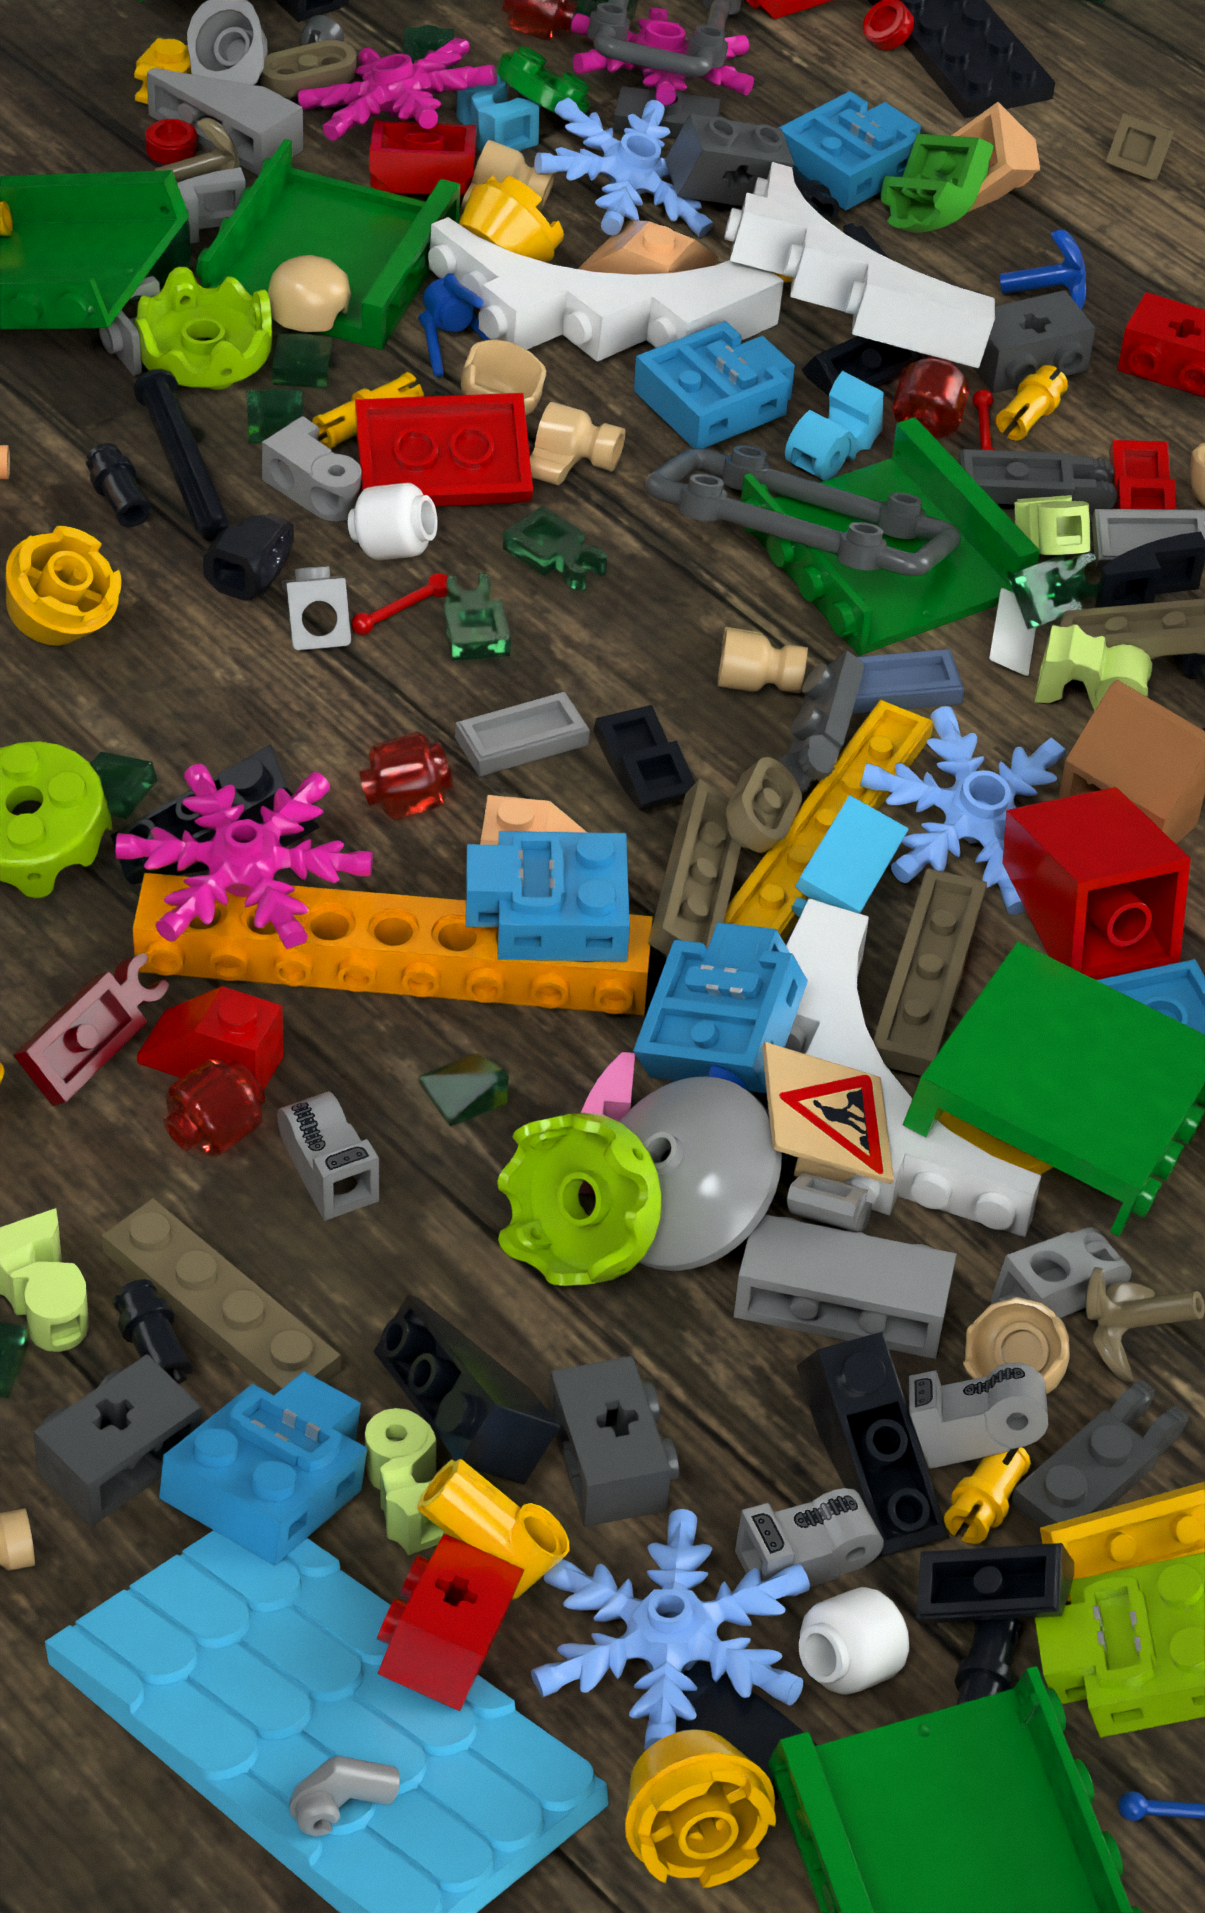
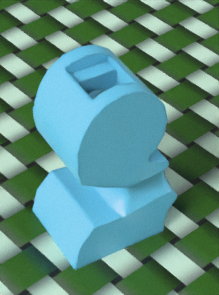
(503, 121)
(852, 425)

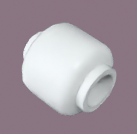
(393, 521)
(853, 1641)

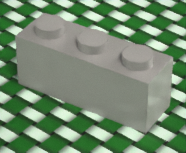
(844, 1284)

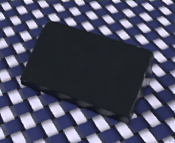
(862, 358)
(993, 1583)

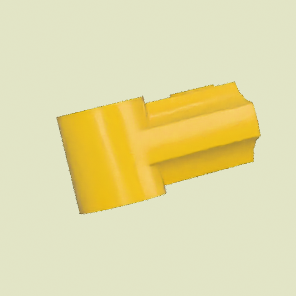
(485, 1518)

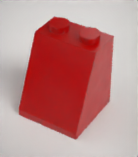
(1098, 882)

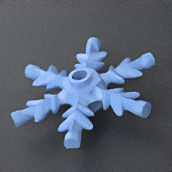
(629, 165)
(972, 806)
(672, 1630)

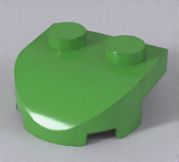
(937, 182)

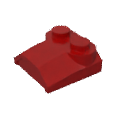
(414, 159)

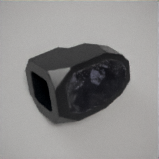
(248, 556)

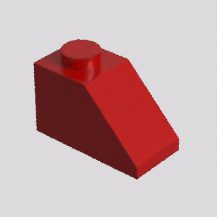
(218, 1026)

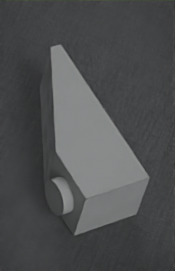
(249, 113)

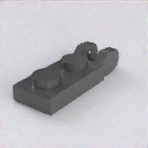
(1041, 474)
(823, 719)
(1099, 1461)

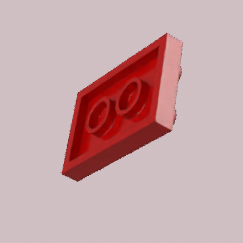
(447, 447)

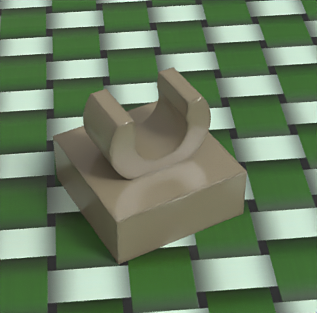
(1140, 146)

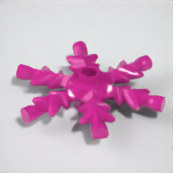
(667, 36)
(397, 87)
(243, 856)

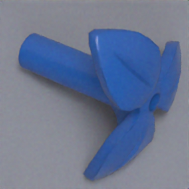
(1069, 273)

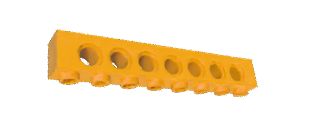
(384, 947)

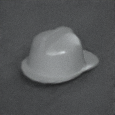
(227, 41)

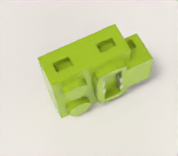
(1131, 1645)

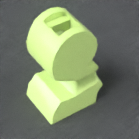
(1055, 524)
(1087, 659)
(41, 1285)
(402, 1466)

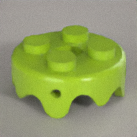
(185, 314)
(64, 827)
(543, 1191)

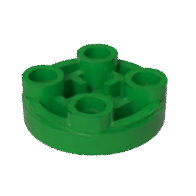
(527, 75)

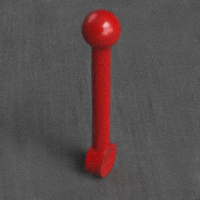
(983, 401)
(363, 623)

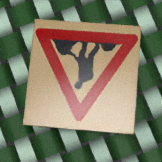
(826, 1116)

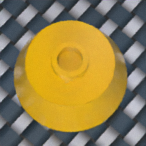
(509, 218)
(60, 586)
(698, 1808)

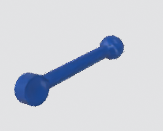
(1134, 1806)

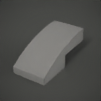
(211, 198)
(829, 1202)

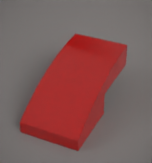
(1142, 475)

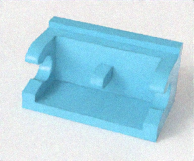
(850, 858)

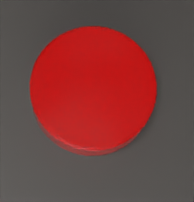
(888, 24)
(171, 141)

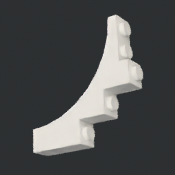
(830, 269)
(598, 310)
(930, 1170)

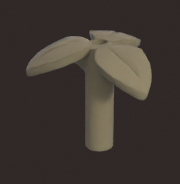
(221, 158)
(1132, 1306)

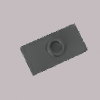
(633, 101)

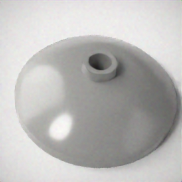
(717, 1168)

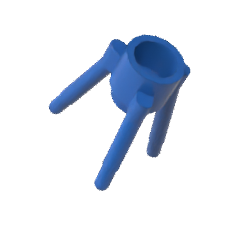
(451, 309)

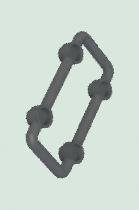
(704, 50)
(857, 548)

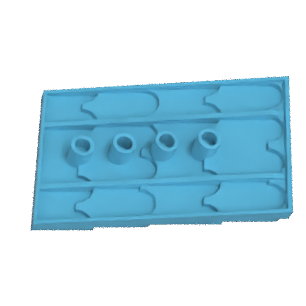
(271, 1670)

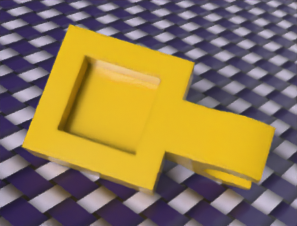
(162, 54)

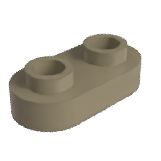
(308, 67)
(763, 805)

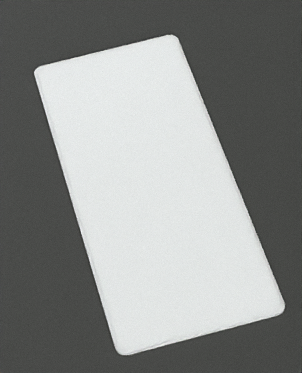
(1011, 639)

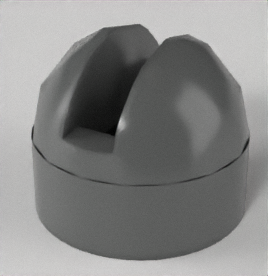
(322, 26)

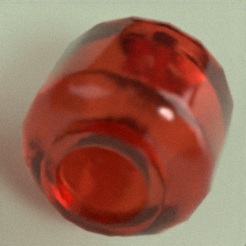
(540, 17)
(933, 394)
(407, 775)
(214, 1107)

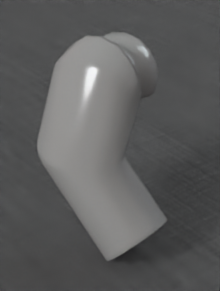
(337, 1780)

